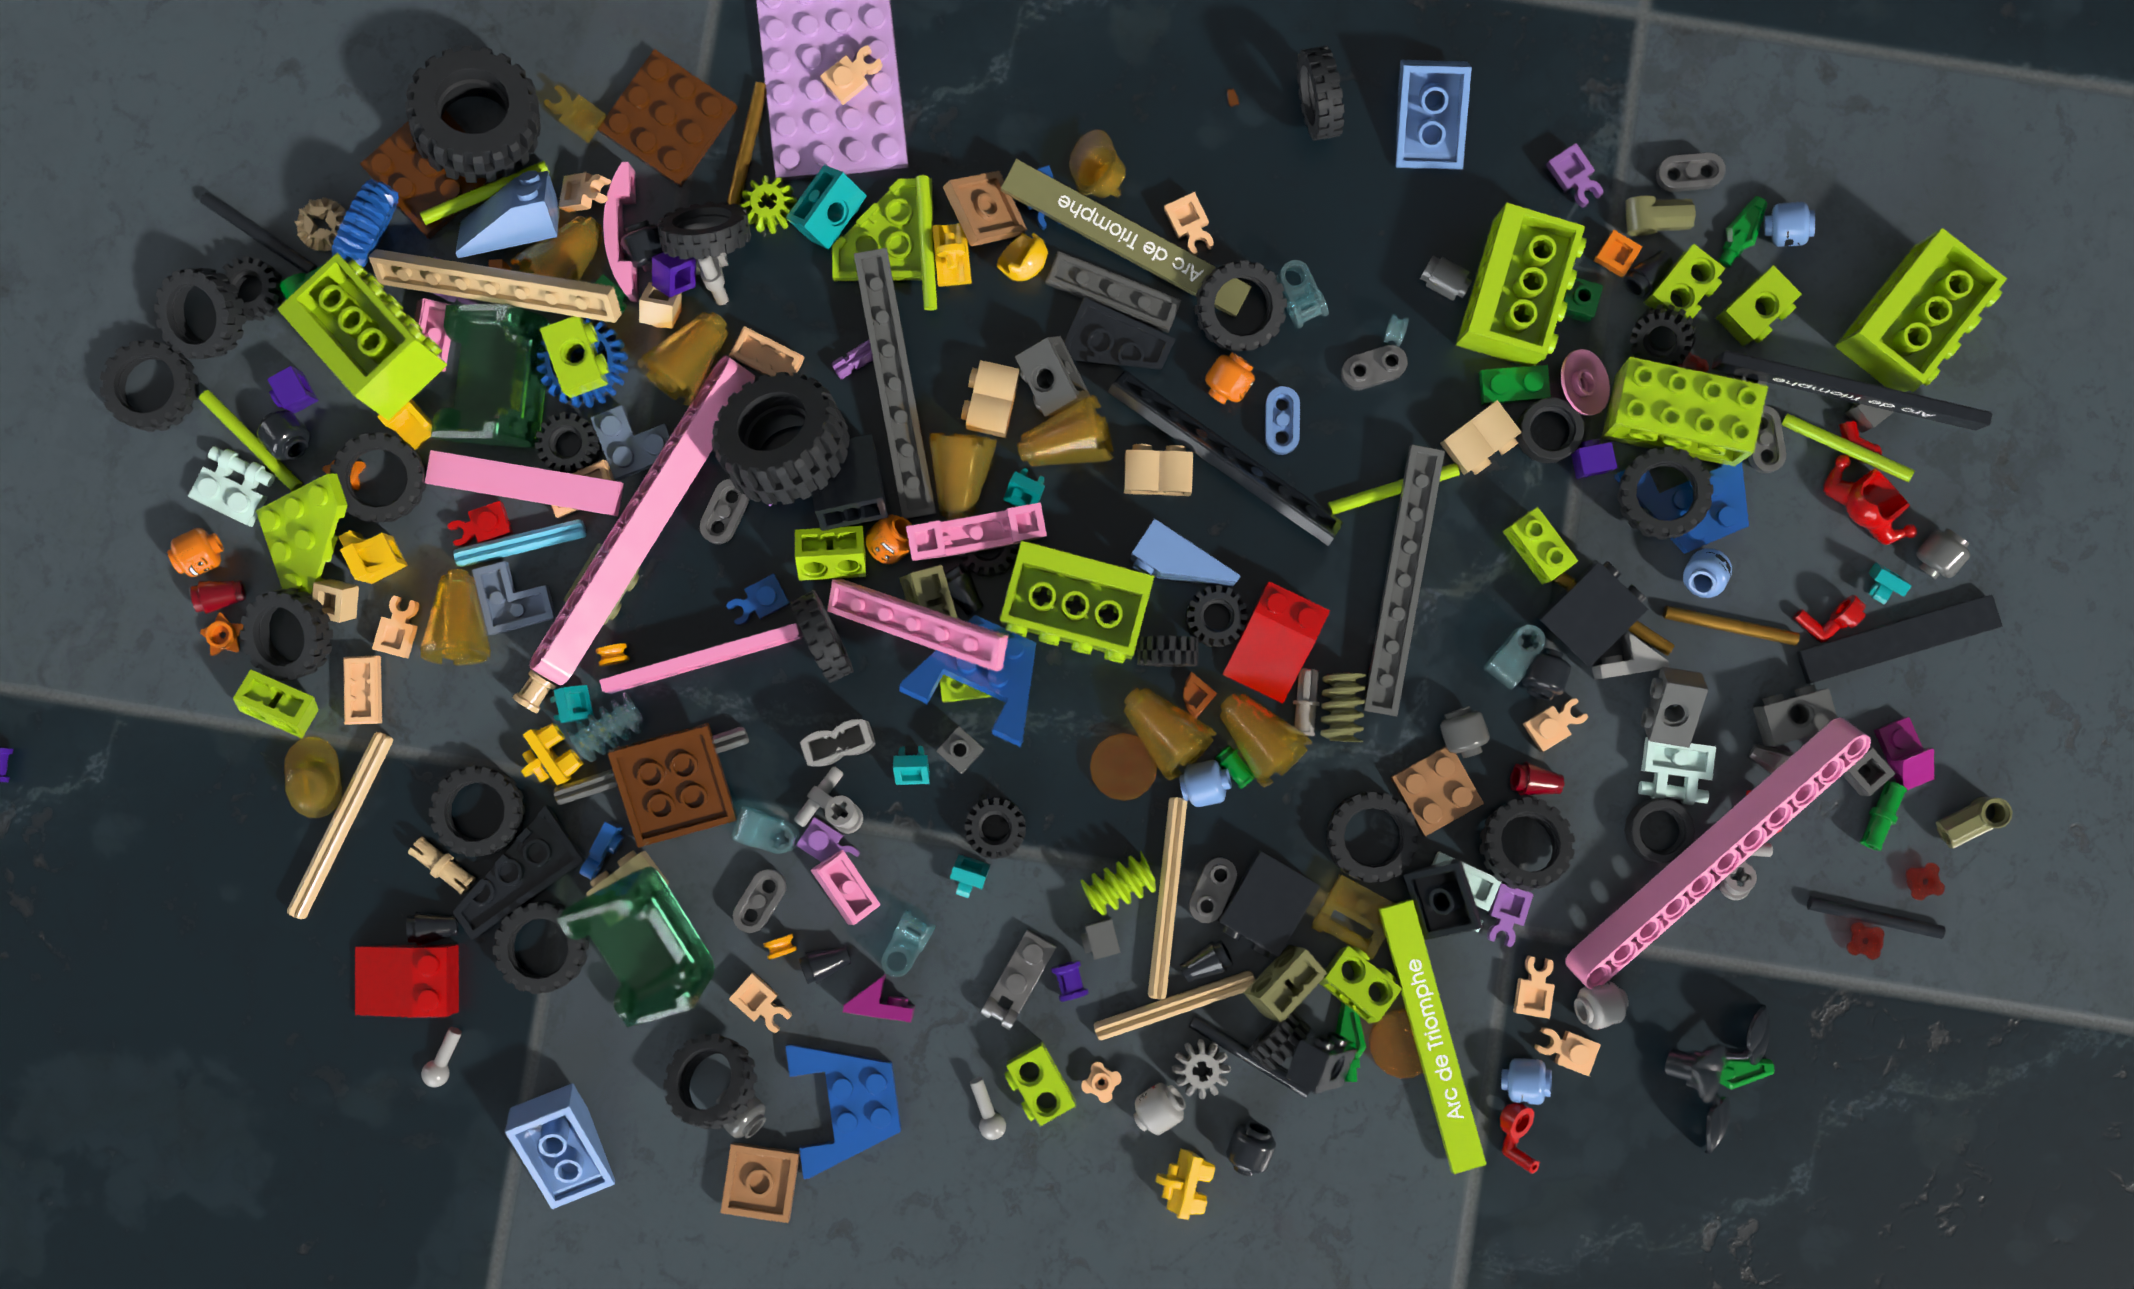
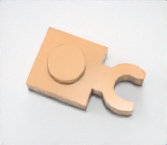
(847, 77)
(580, 191)
(1188, 219)
(396, 634)
(1551, 727)
(1533, 994)
(757, 999)
(1572, 1051)

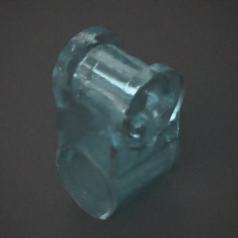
(1302, 295)
(1511, 659)
(760, 830)
(907, 942)

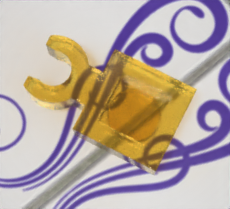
(578, 115)

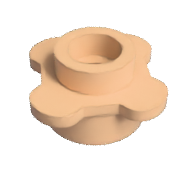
(1099, 1072)

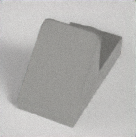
(1637, 659)

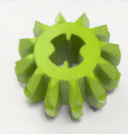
(776, 194)

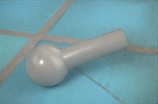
(436, 1071)
(991, 1124)

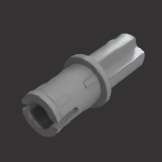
(1306, 701)

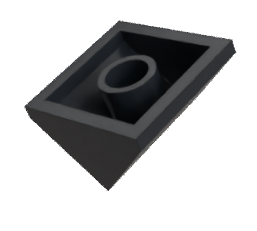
(1443, 899)

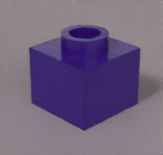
(673, 274)
(291, 390)
(1593, 459)

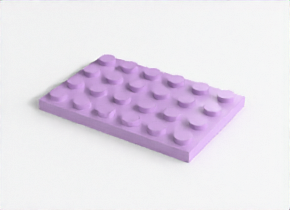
(805, 117)

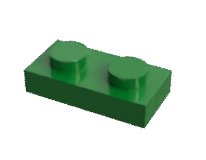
(1514, 384)

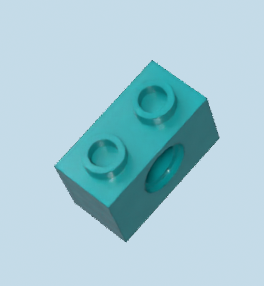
(811, 212)

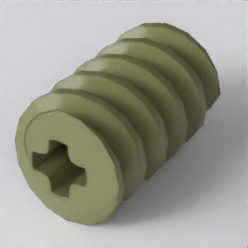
(1342, 707)

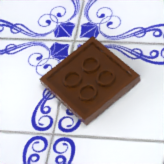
(667, 118)
(413, 178)
(672, 785)

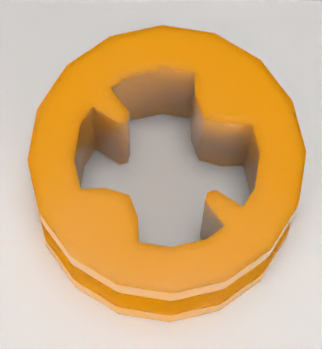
(612, 654)
(780, 946)

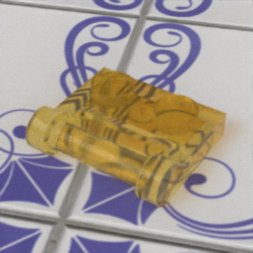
(1358, 904)

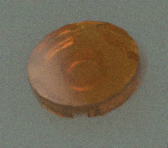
(1122, 767)
(1394, 1045)

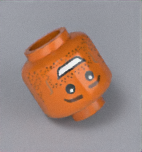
(1229, 378)
(888, 539)
(195, 552)

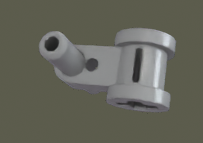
(713, 276)
(833, 807)
(1745, 874)

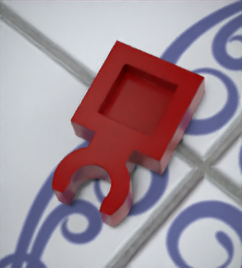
(485, 524)

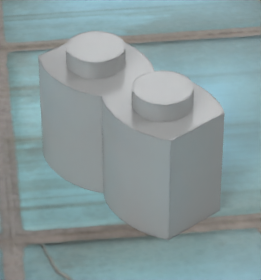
(828, 747)

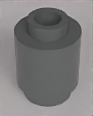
(1446, 278)

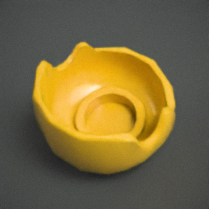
(1023, 258)

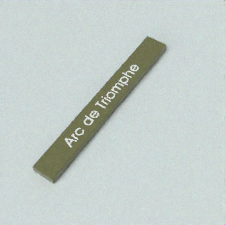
(1118, 234)

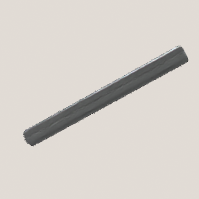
(606, 780)

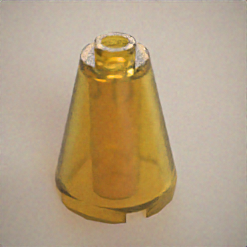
(564, 255)
(686, 356)
(1069, 437)
(960, 471)
(456, 623)
(1167, 731)
(1262, 737)

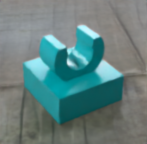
(1024, 490)
(1886, 583)
(572, 703)
(911, 768)
(969, 874)

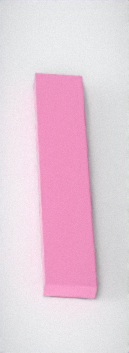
(524, 483)
(917, 624)
(701, 659)

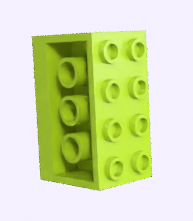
(1521, 286)
(1922, 313)
(363, 335)
(1684, 410)
(1081, 579)

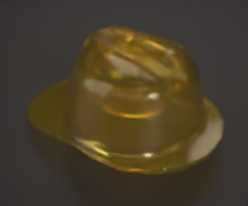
(1097, 166)
(312, 777)

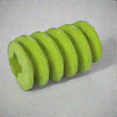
(1119, 884)

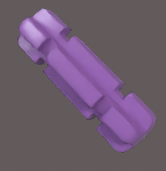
(856, 359)

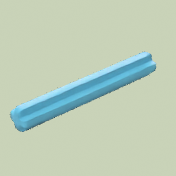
(519, 543)

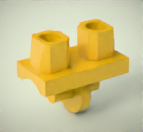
(951, 255)
(558, 767)
(1182, 1181)

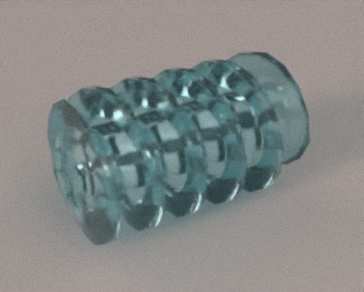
(607, 729)

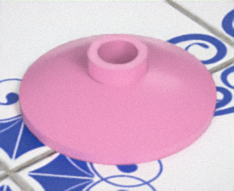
(1585, 382)

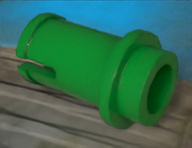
(1236, 766)

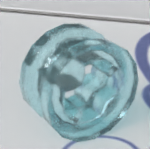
(1396, 329)

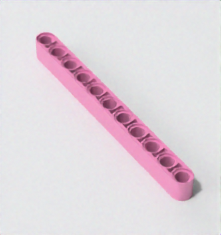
(637, 527)
(1717, 852)

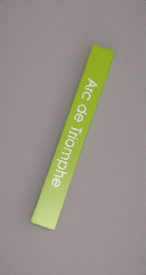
(1432, 1036)

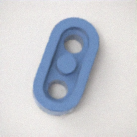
(1282, 421)

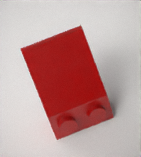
(1276, 642)
(407, 980)

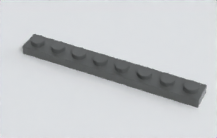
(894, 383)
(1403, 580)

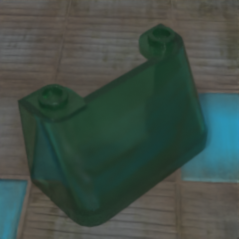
(497, 377)
(645, 945)

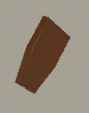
(1232, 97)

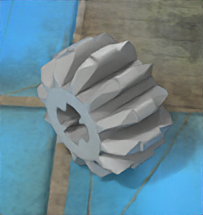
(1190, 1076)

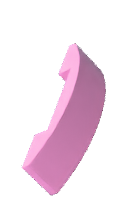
(621, 192)
(976, 532)

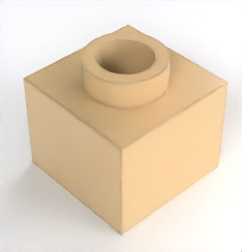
(658, 308)
(337, 598)

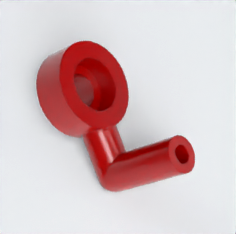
(1846, 614)
(1516, 1122)

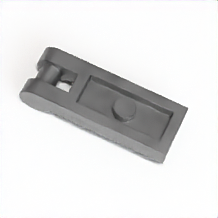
(1019, 978)

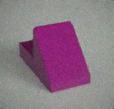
(1905, 753)
(870, 1003)

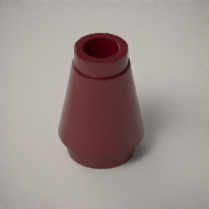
(214, 595)
(1535, 780)

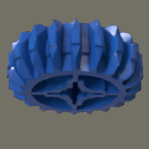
(365, 222)
(606, 341)

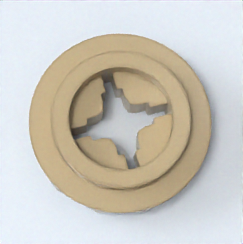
(322, 239)

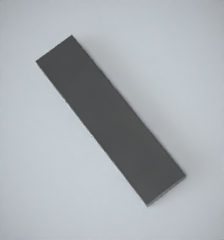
(1113, 291)

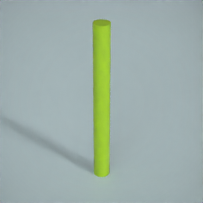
(474, 196)
(926, 242)
(249, 439)
(1848, 447)
(1382, 492)

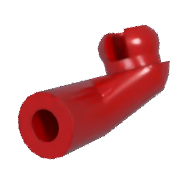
(1850, 432)

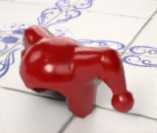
(1869, 502)

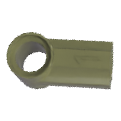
(1648, 215)
(1972, 821)

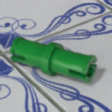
(1883, 815)

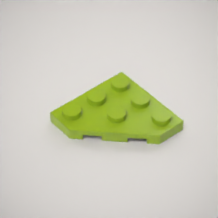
(889, 225)
(302, 531)

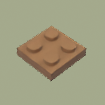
(983, 209)
(1436, 790)
(760, 1182)

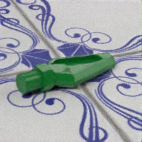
(1743, 231)
(1350, 1027)
(1740, 1072)

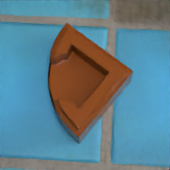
(1196, 695)

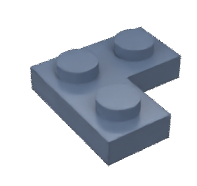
(625, 450)
(505, 608)

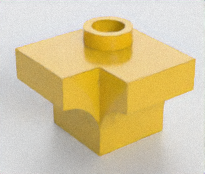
(372, 557)

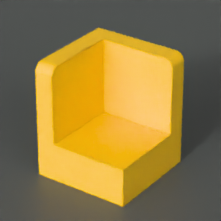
(410, 424)

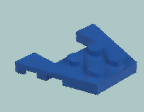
(1723, 518)
(1008, 684)
(859, 1099)

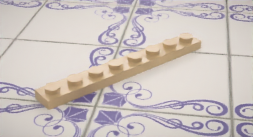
(496, 285)

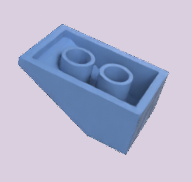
(1432, 113)
(514, 216)
(1175, 558)
(560, 1146)

